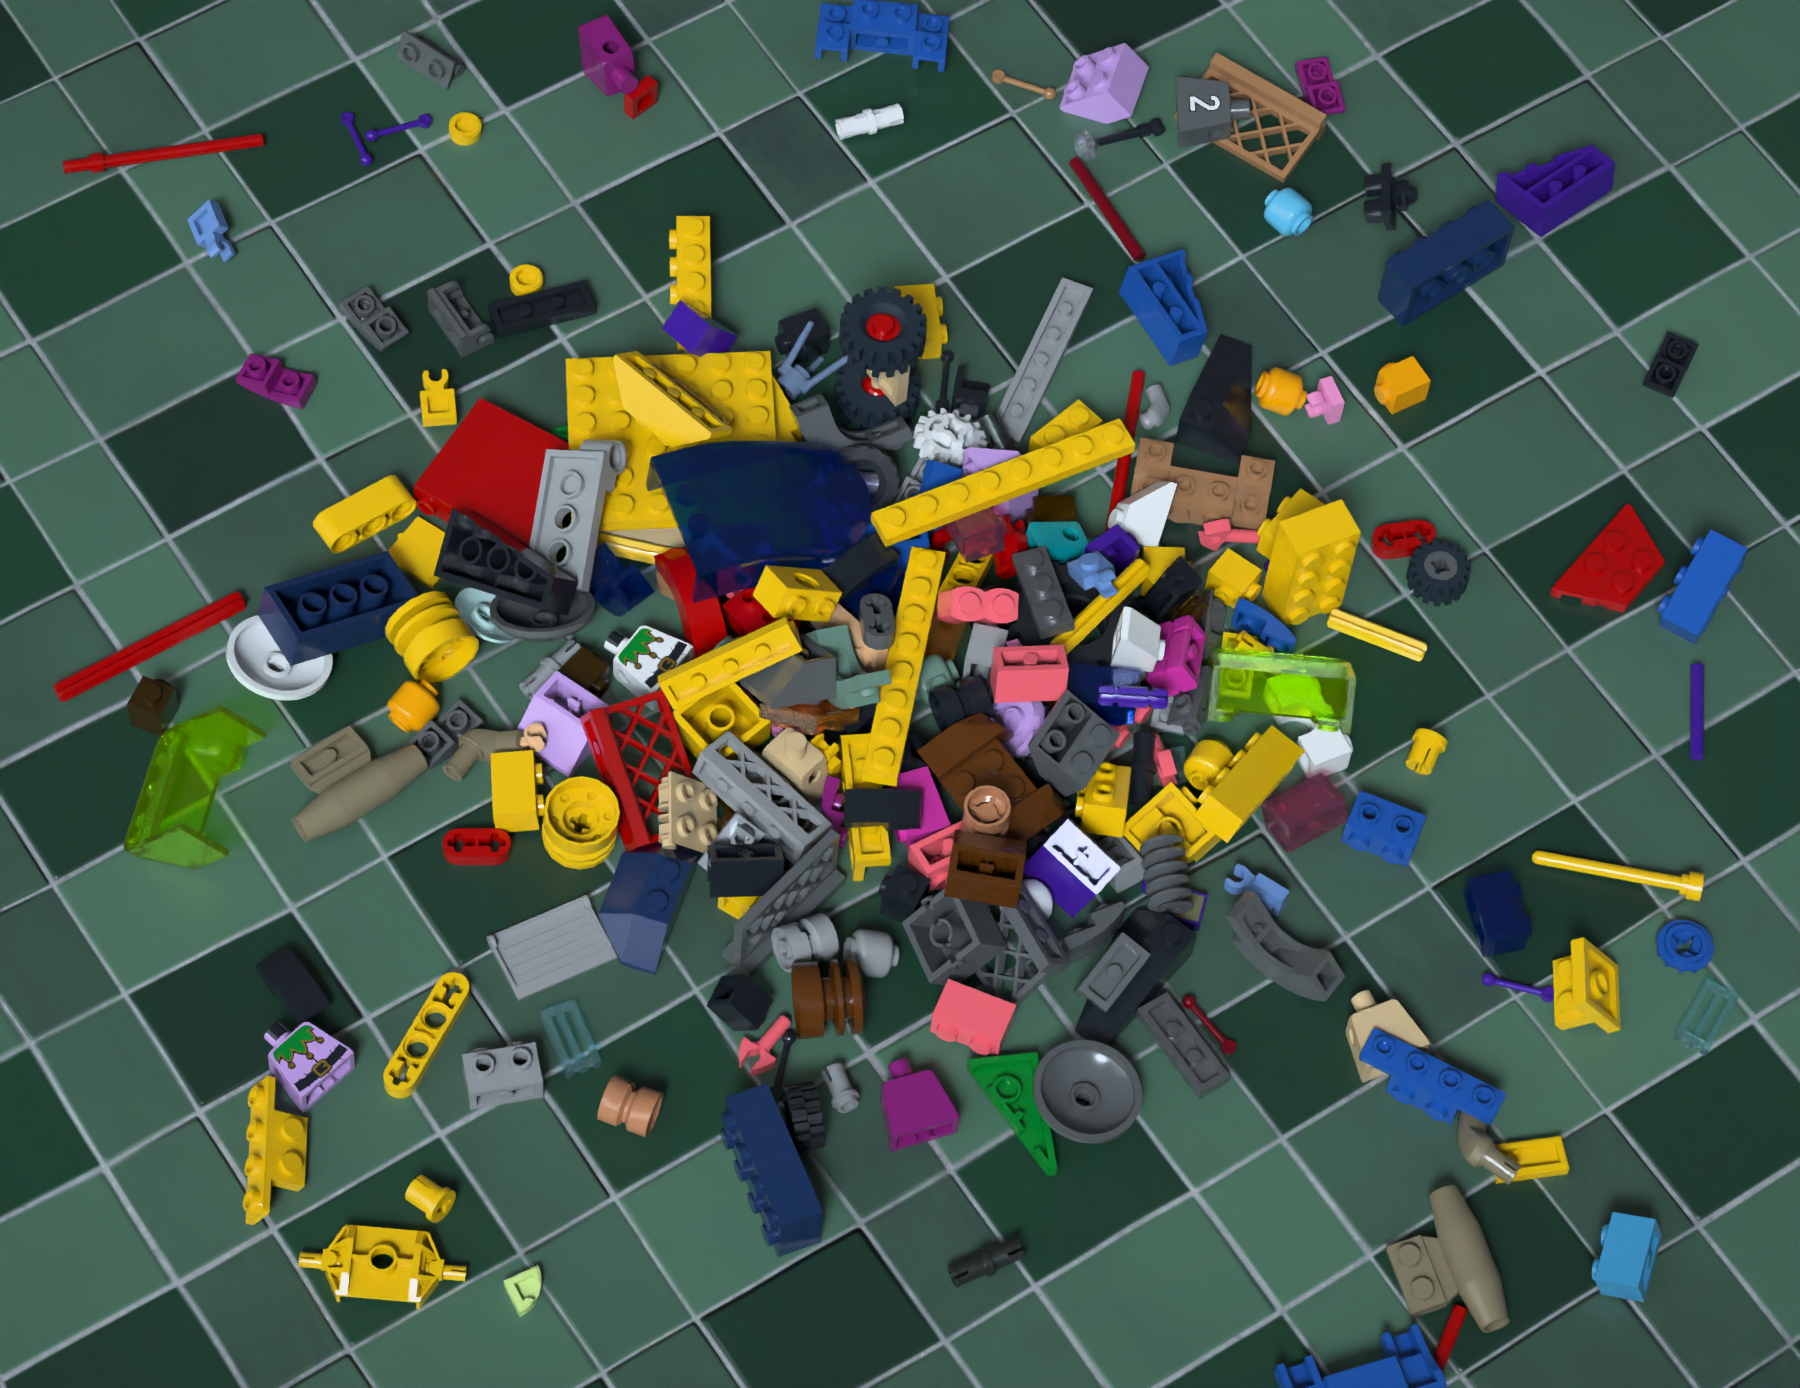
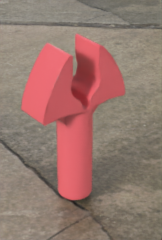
(1220, 531)
(1165, 763)
(763, 1047)

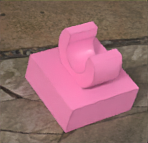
(1325, 401)

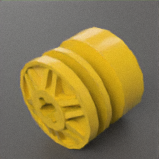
(431, 637)
(582, 804)

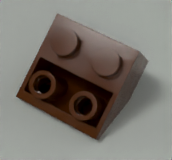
(985, 869)

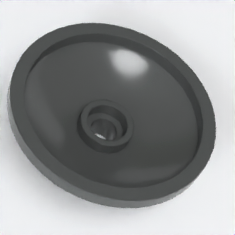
(538, 625)
(1098, 1077)

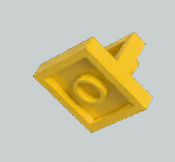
(1586, 988)

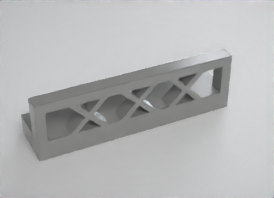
(754, 800)

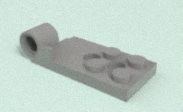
(575, 484)

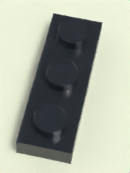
(541, 309)

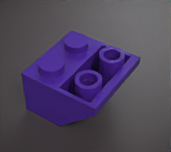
(1071, 866)

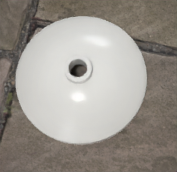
(264, 669)

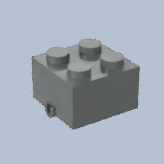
(953, 937)

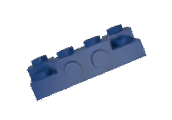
(884, 29)
(1405, 1366)

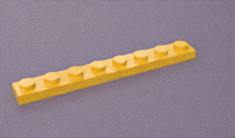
(1002, 482)
(905, 665)

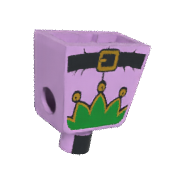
(307, 1062)

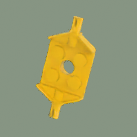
(408, 1279)

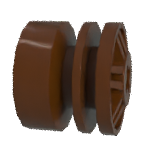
(827, 998)

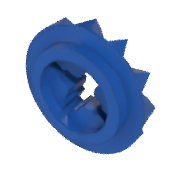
(1680, 933)

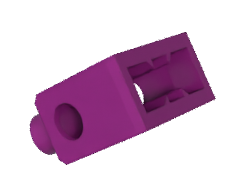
(607, 57)
(915, 1107)

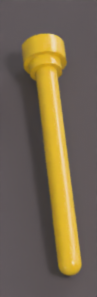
(1686, 884)

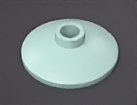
(475, 611)

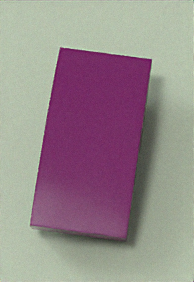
(1319, 86)
(269, 379)
(831, 808)

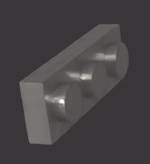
(1043, 592)
(1182, 1045)

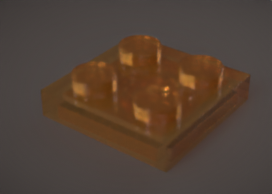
(811, 718)

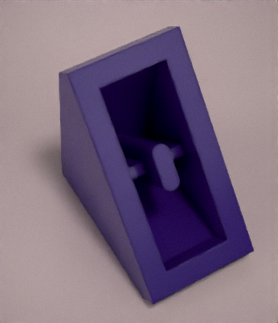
(697, 331)

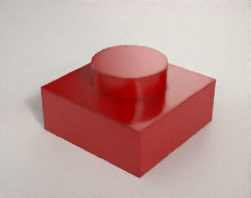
(641, 98)

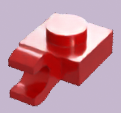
(1014, 542)

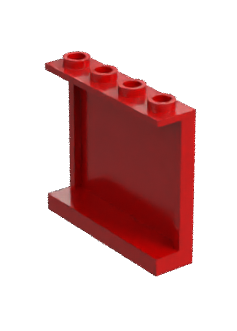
(489, 469)

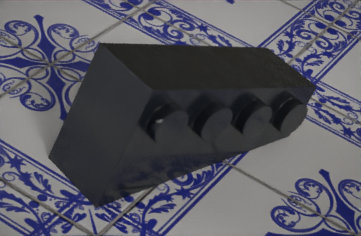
(496, 563)

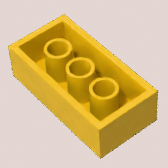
(1311, 563)

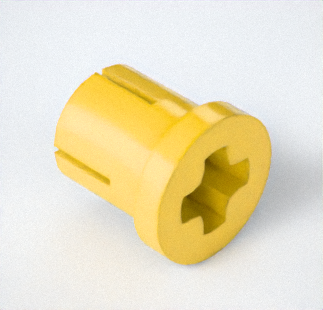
(1425, 750)
(430, 1198)

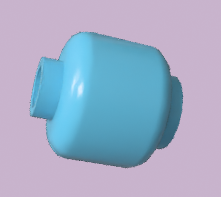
(1288, 212)

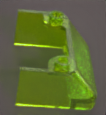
(1280, 686)
(183, 785)

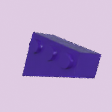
(1556, 190)

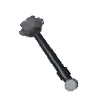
(1087, 144)

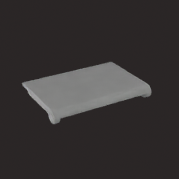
(551, 947)

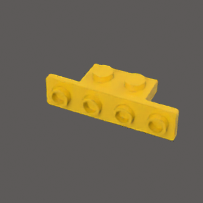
(275, 1150)

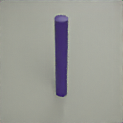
(1697, 711)

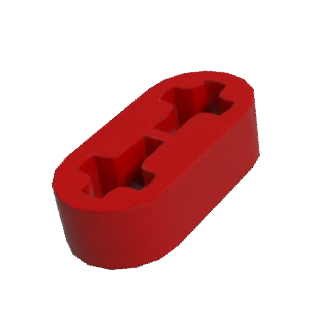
(1402, 537)
(476, 846)

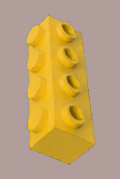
(691, 263)
(1248, 783)

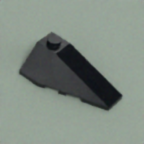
(1220, 403)
(1169, 947)

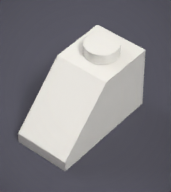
(1145, 513)
(1136, 642)

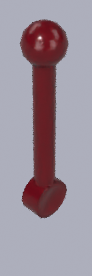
(1228, 1046)

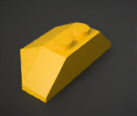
(665, 403)

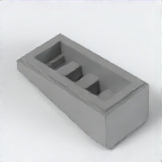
(1131, 866)

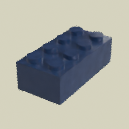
(1445, 262)
(334, 607)
(771, 1170)

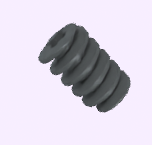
(1163, 875)

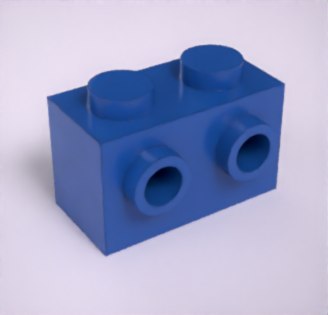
(1383, 829)

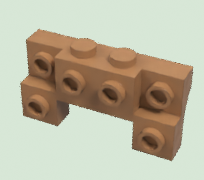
(1207, 495)

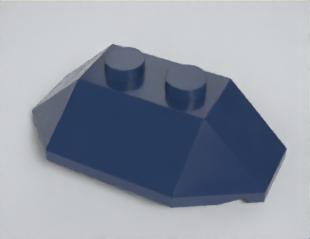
(646, 902)

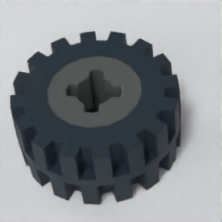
(1447, 582)

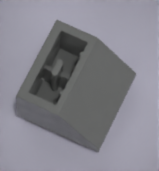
(797, 679)
(1071, 744)

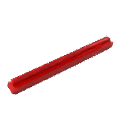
(149, 646)

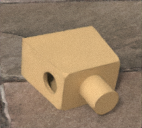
(798, 763)
(1387, 1017)

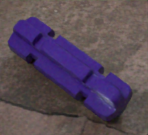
(1133, 696)

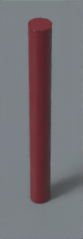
(1107, 209)

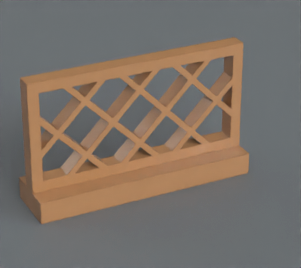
(1270, 101)

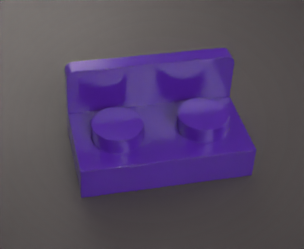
(1117, 547)

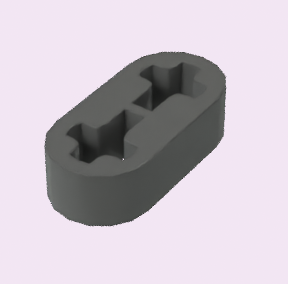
(871, 622)

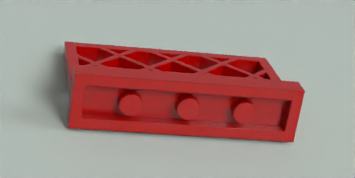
(614, 770)

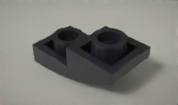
(1670, 365)
(859, 564)
(884, 808)
(293, 984)

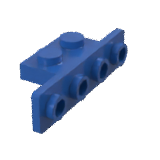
(1429, 1082)

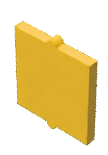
(418, 551)

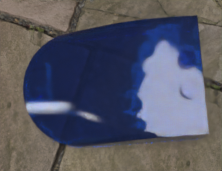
(760, 507)

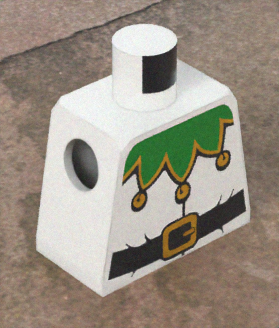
(644, 658)

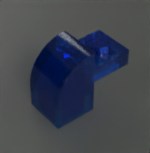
(614, 586)

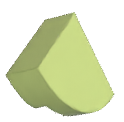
(524, 1289)

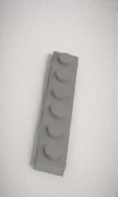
(1043, 357)

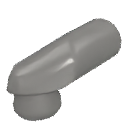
(1158, 410)

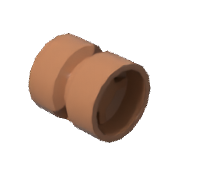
(986, 812)
(631, 1106)

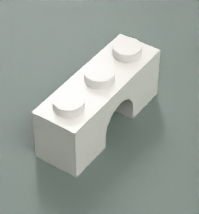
(1324, 750)

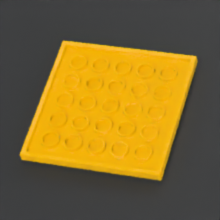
(731, 382)

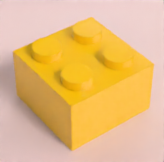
(714, 715)

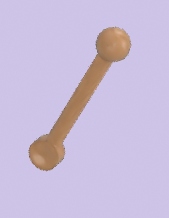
(999, 77)

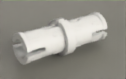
(869, 121)

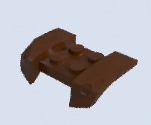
(973, 756)

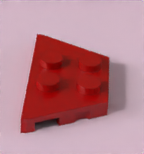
(1614, 565)

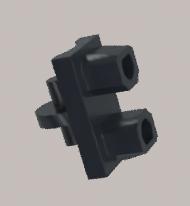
(1390, 195)

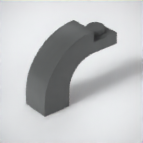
(818, 427)
(1290, 964)

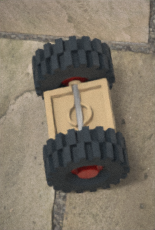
(883, 345)

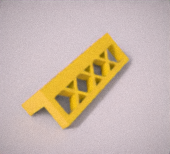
(730, 662)
(866, 844)

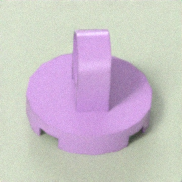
(1022, 721)

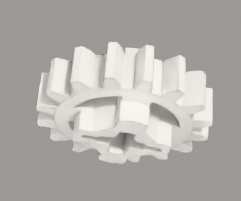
(947, 436)

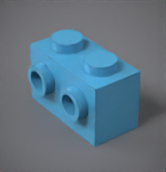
(1627, 1256)

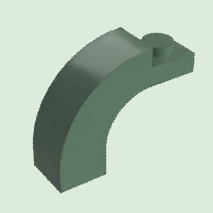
(853, 684)

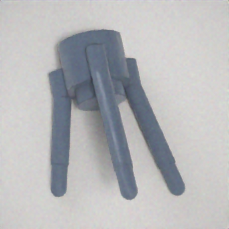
(797, 379)

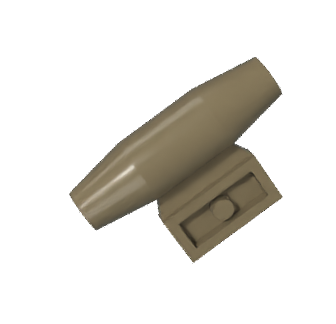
(349, 781)
(1452, 1264)

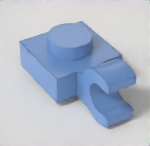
(207, 228)
(1093, 571)
(1270, 893)

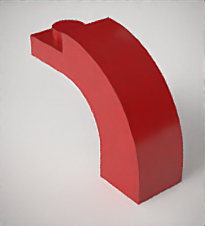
(701, 620)

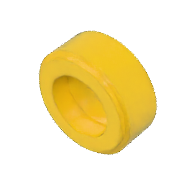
(465, 128)
(526, 280)

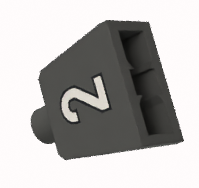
(1206, 110)

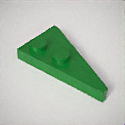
(1009, 1087)

